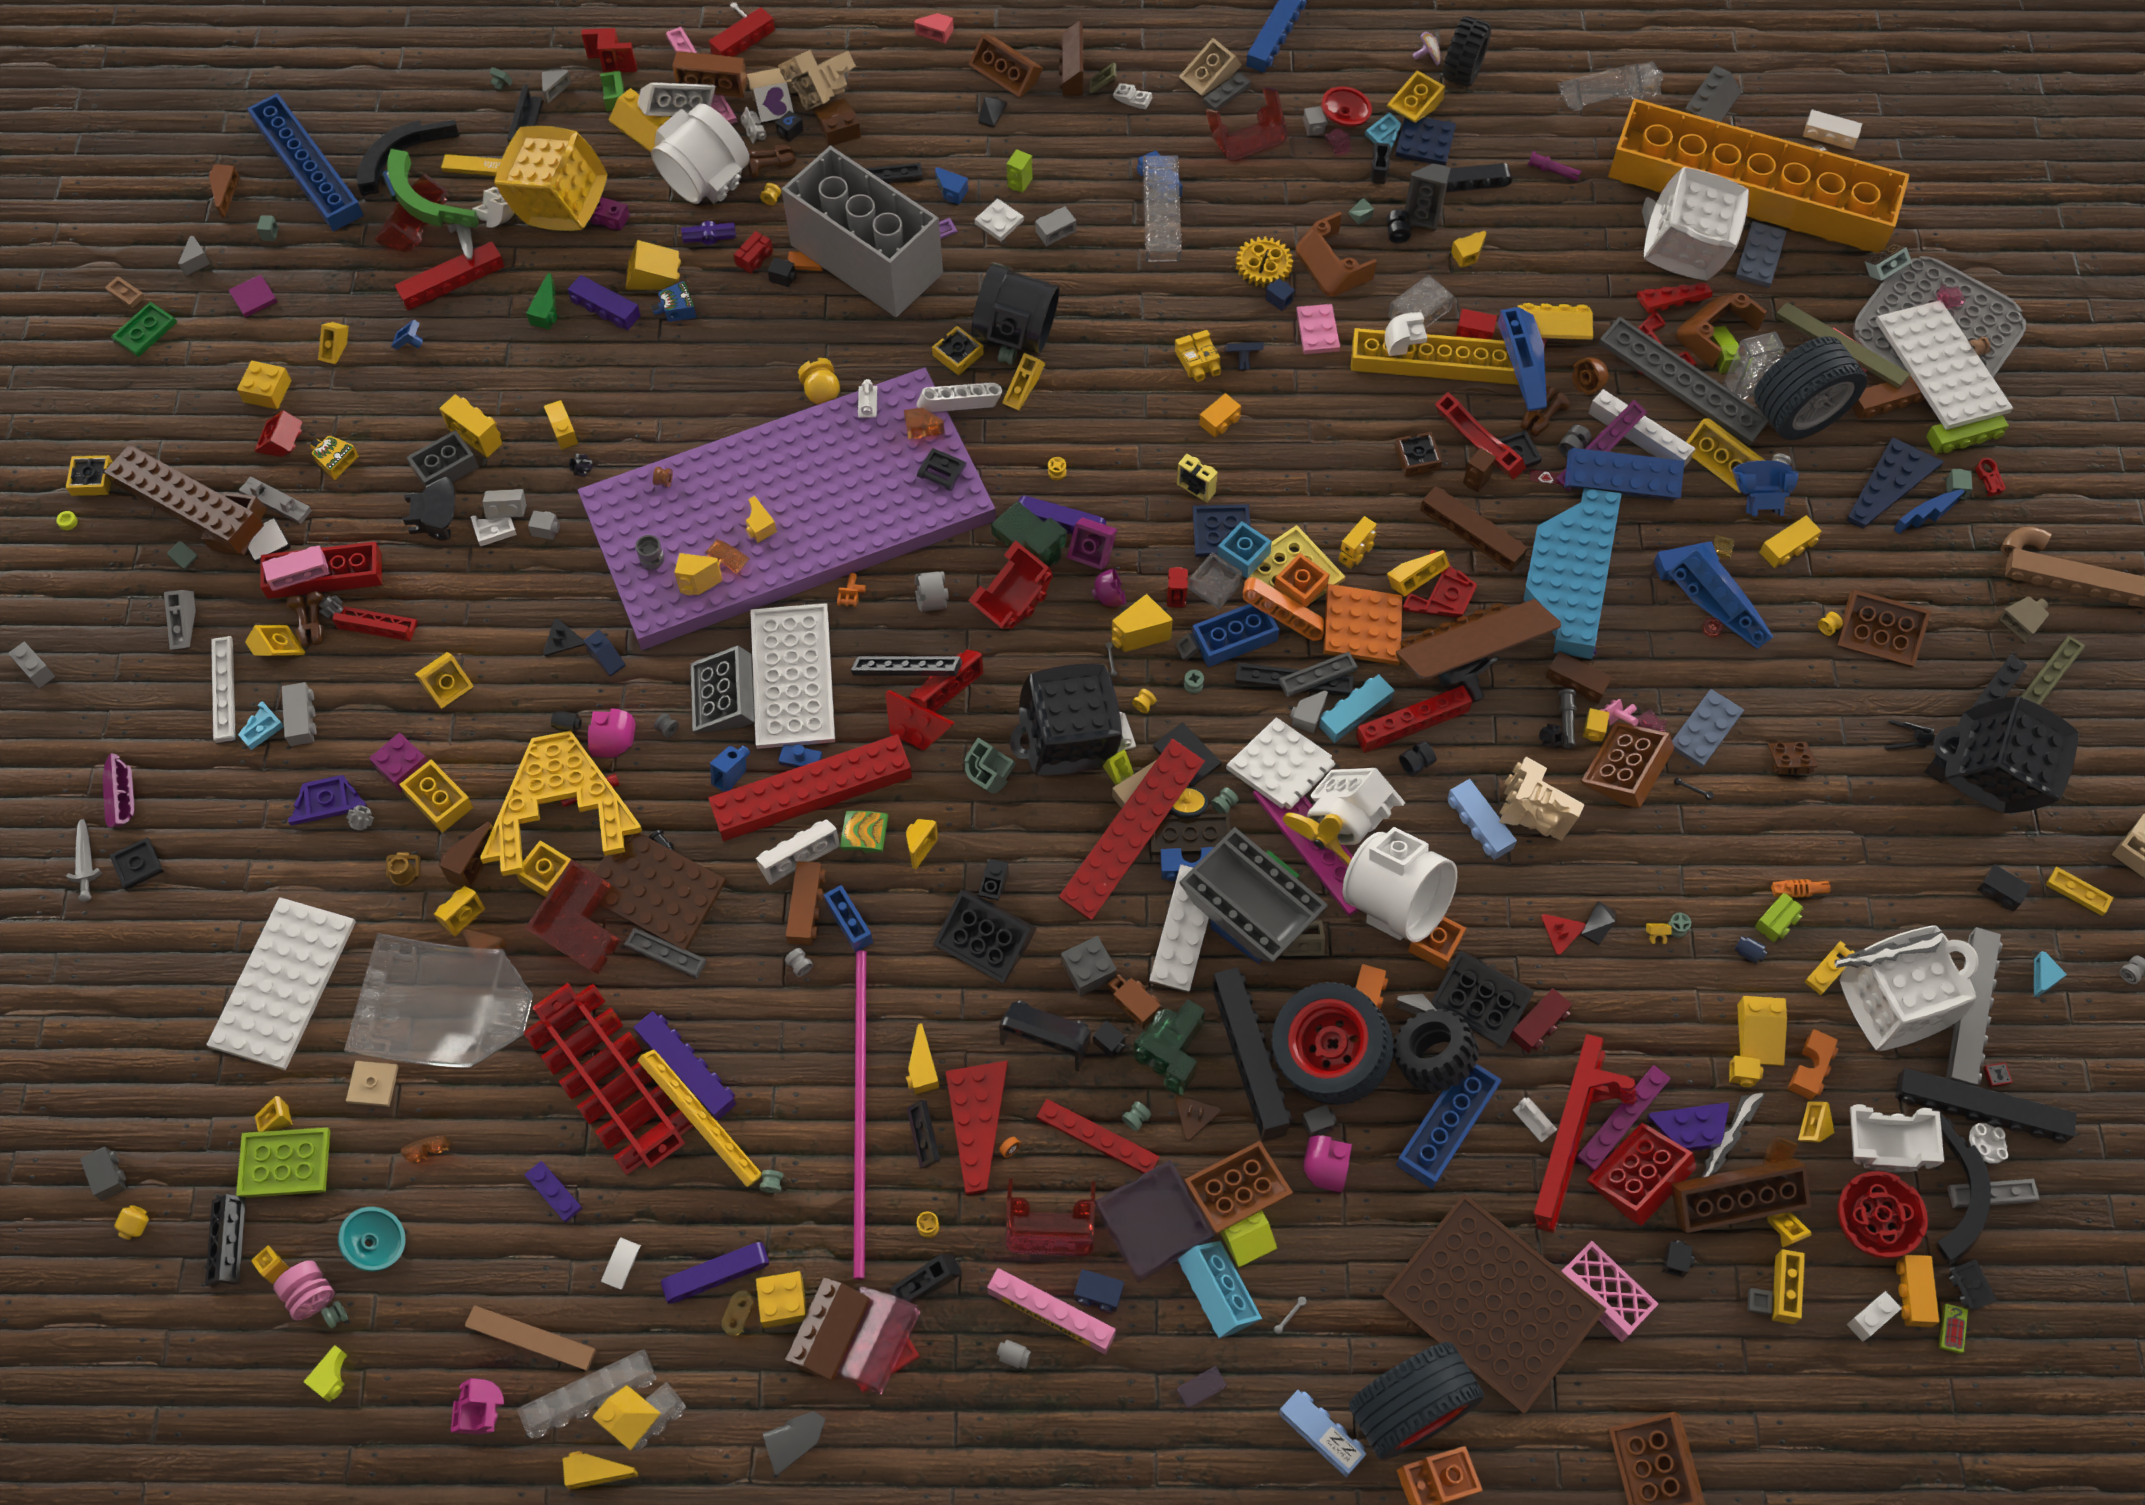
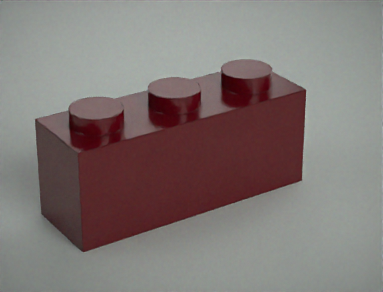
(1541, 1021)

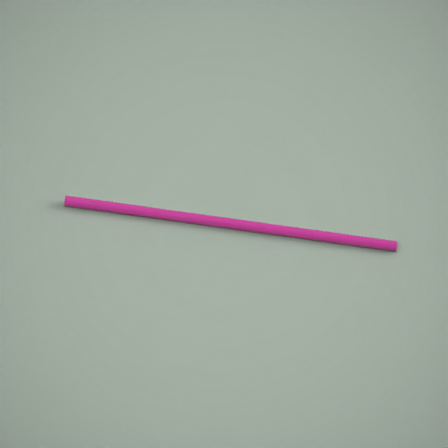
(860, 1112)

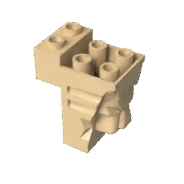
(817, 82)
(1538, 803)

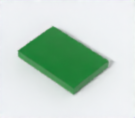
(144, 329)

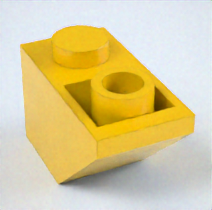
(1468, 249)

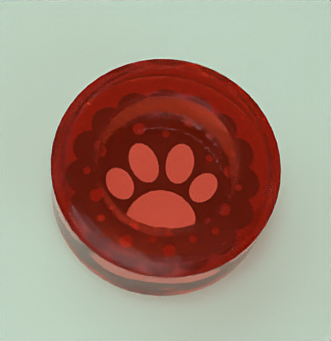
(1712, 627)

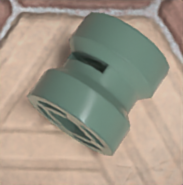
(1225, 800)
(1136, 1116)

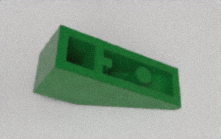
(543, 307)

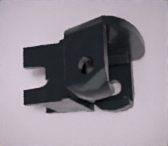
(432, 510)

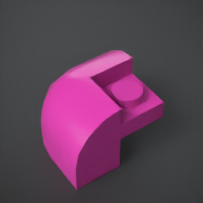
(610, 733)
(1327, 1162)
(476, 1407)

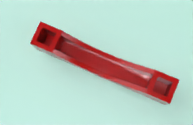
(1475, 433)

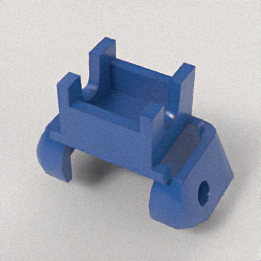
(1764, 484)

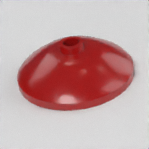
(1346, 106)

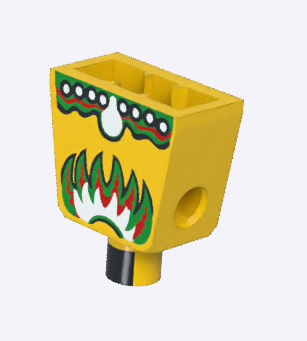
(333, 455)

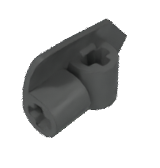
(793, 1440)

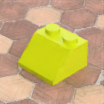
(1249, 1239)

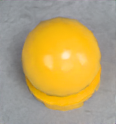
(819, 381)

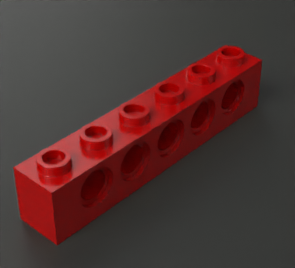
(1413, 719)

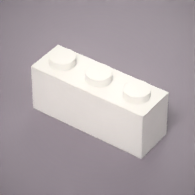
(1832, 129)

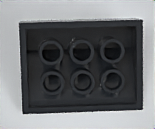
(984, 935)
(1483, 997)

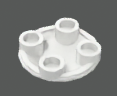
(1989, 1142)

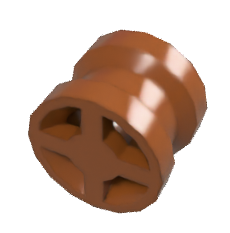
(662, 476)

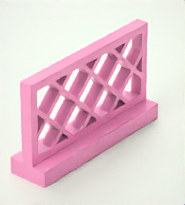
(1611, 1319)

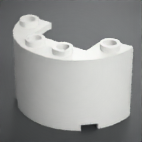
(1896, 1141)

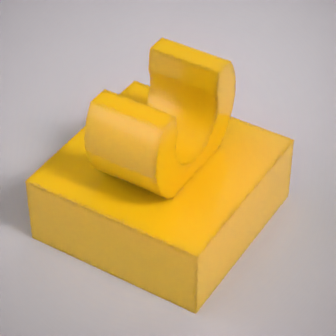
(1658, 929)

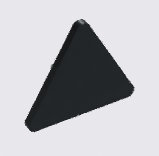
(561, 639)

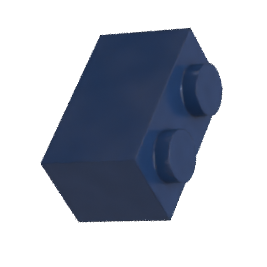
(1098, 1291)

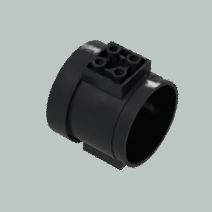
(1014, 309)

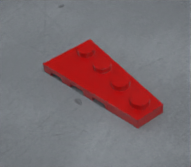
(1667, 296)

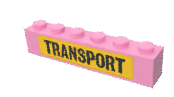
(1051, 1311)

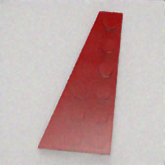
(976, 1108)

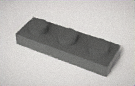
(1227, 92)

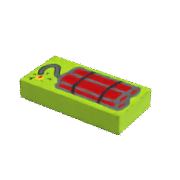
(1953, 1328)

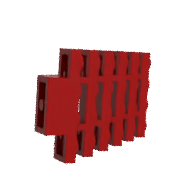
(563, 1010)

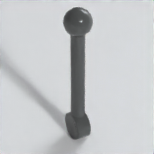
(1109, 646)

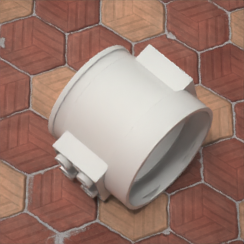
(700, 154)
(1400, 884)

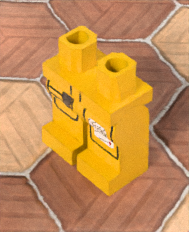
(1198, 355)

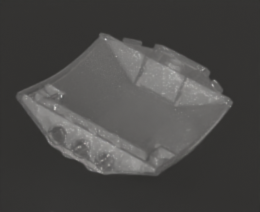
(437, 1004)

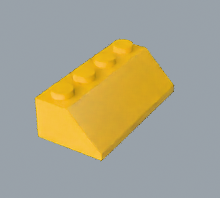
(633, 122)
(1562, 320)
(1719, 451)

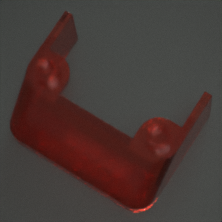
(1266, 133)
(1049, 1232)

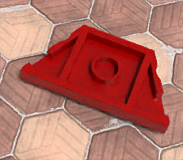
(914, 722)

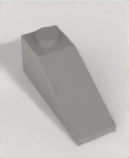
(180, 617)

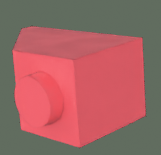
(935, 27)

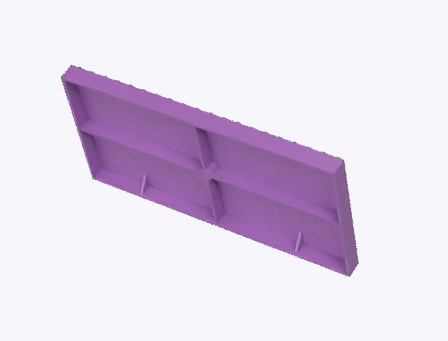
(829, 480)

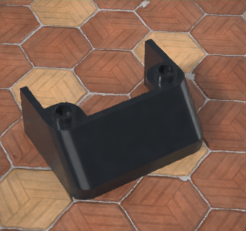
(1046, 1030)

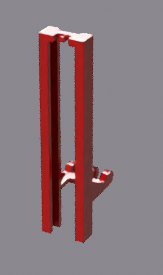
(1585, 1089)

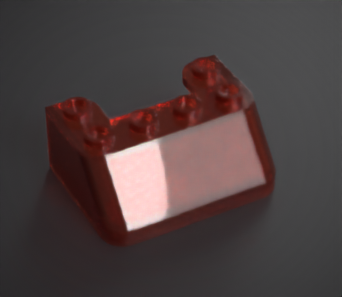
(401, 228)

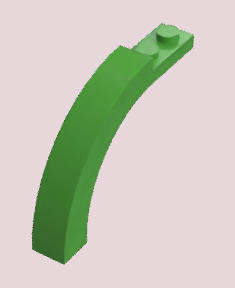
(422, 209)

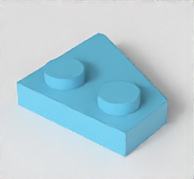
(1384, 130)
(260, 727)

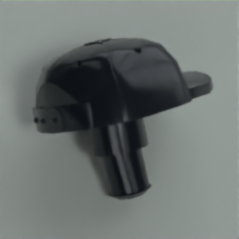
(1468, 676)

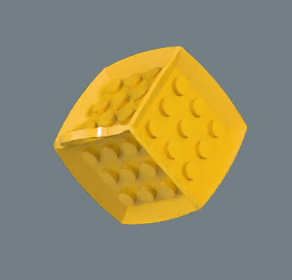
(551, 178)

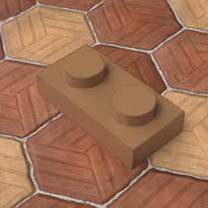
(124, 292)

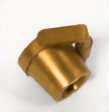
(401, 870)

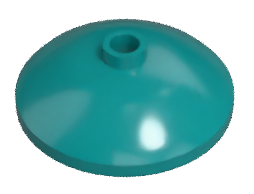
(379, 1229)

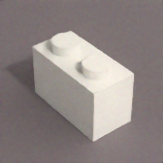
(1874, 1316)

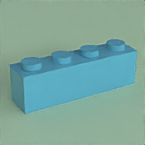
(1356, 708)

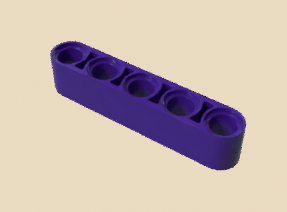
(1062, 515)
(714, 1272)

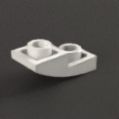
(1130, 96)
(620, 1263)

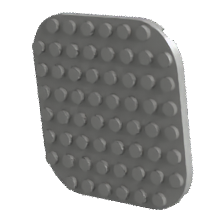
(1982, 314)

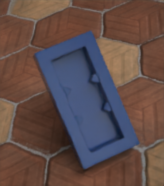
(407, 335)
(798, 756)

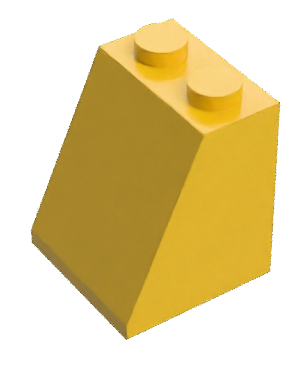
(652, 267)
(1141, 625)

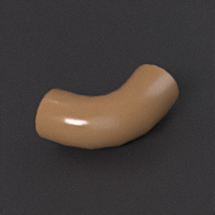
(2025, 536)

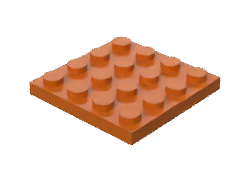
(1363, 624)

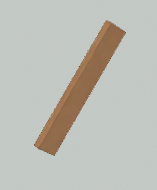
(530, 1338)

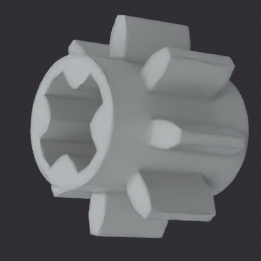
(360, 817)

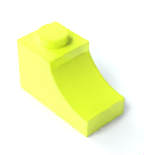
(326, 1376)

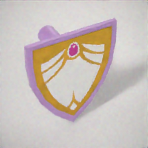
(1430, 46)

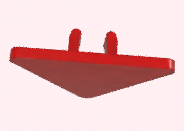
(1561, 931)

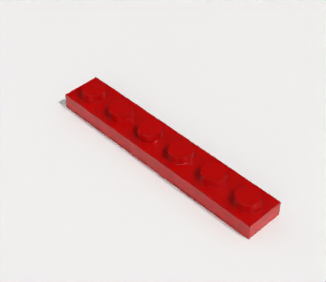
(1097, 1137)

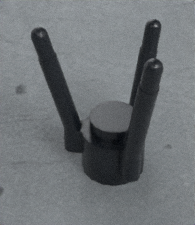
(1921, 733)

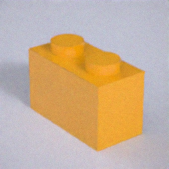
(1220, 415)

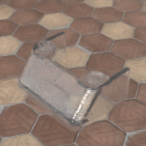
(1601, 86)

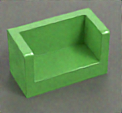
(612, 88)

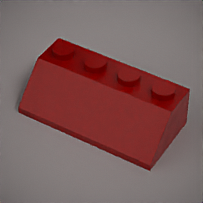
(941, 689)

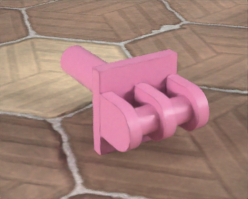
(1616, 712)

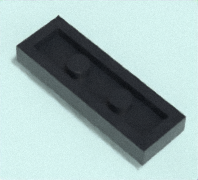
(923, 1134)

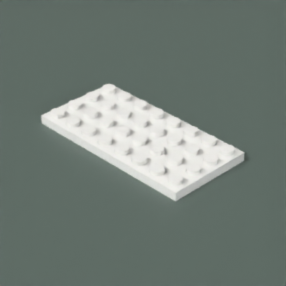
(1943, 364)
(792, 676)
(281, 983)

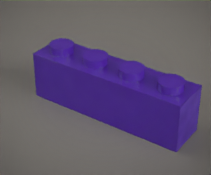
(604, 302)

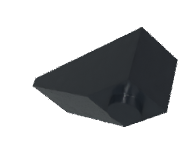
(927, 1278)

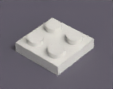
(999, 220)

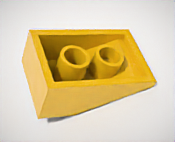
(1417, 97)
(1763, 1029)

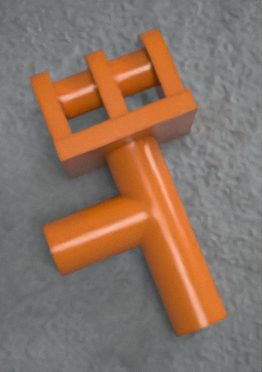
(849, 595)

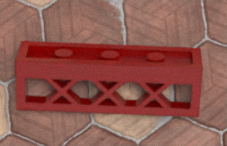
(375, 627)

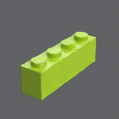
(1965, 435)

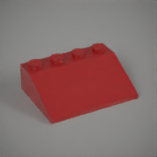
(1641, 1173)

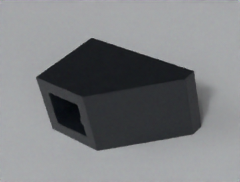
(994, 879)

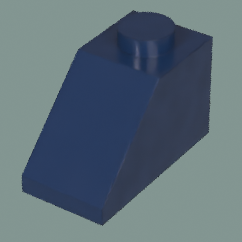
(604, 653)

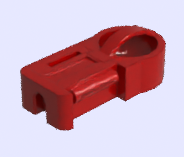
(1993, 480)

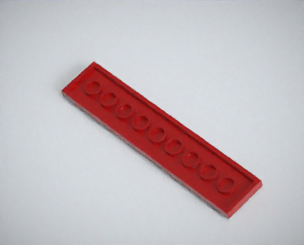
(1131, 829)

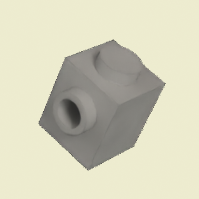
(1314, 121)
(543, 525)

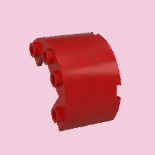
(1015, 589)

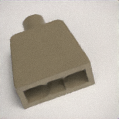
(2025, 617)

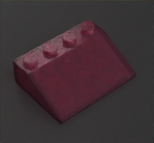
(878, 1340)

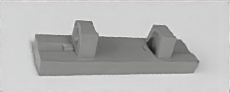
(276, 500)

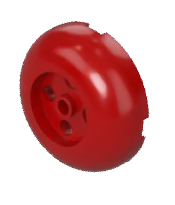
(1906, 1213)

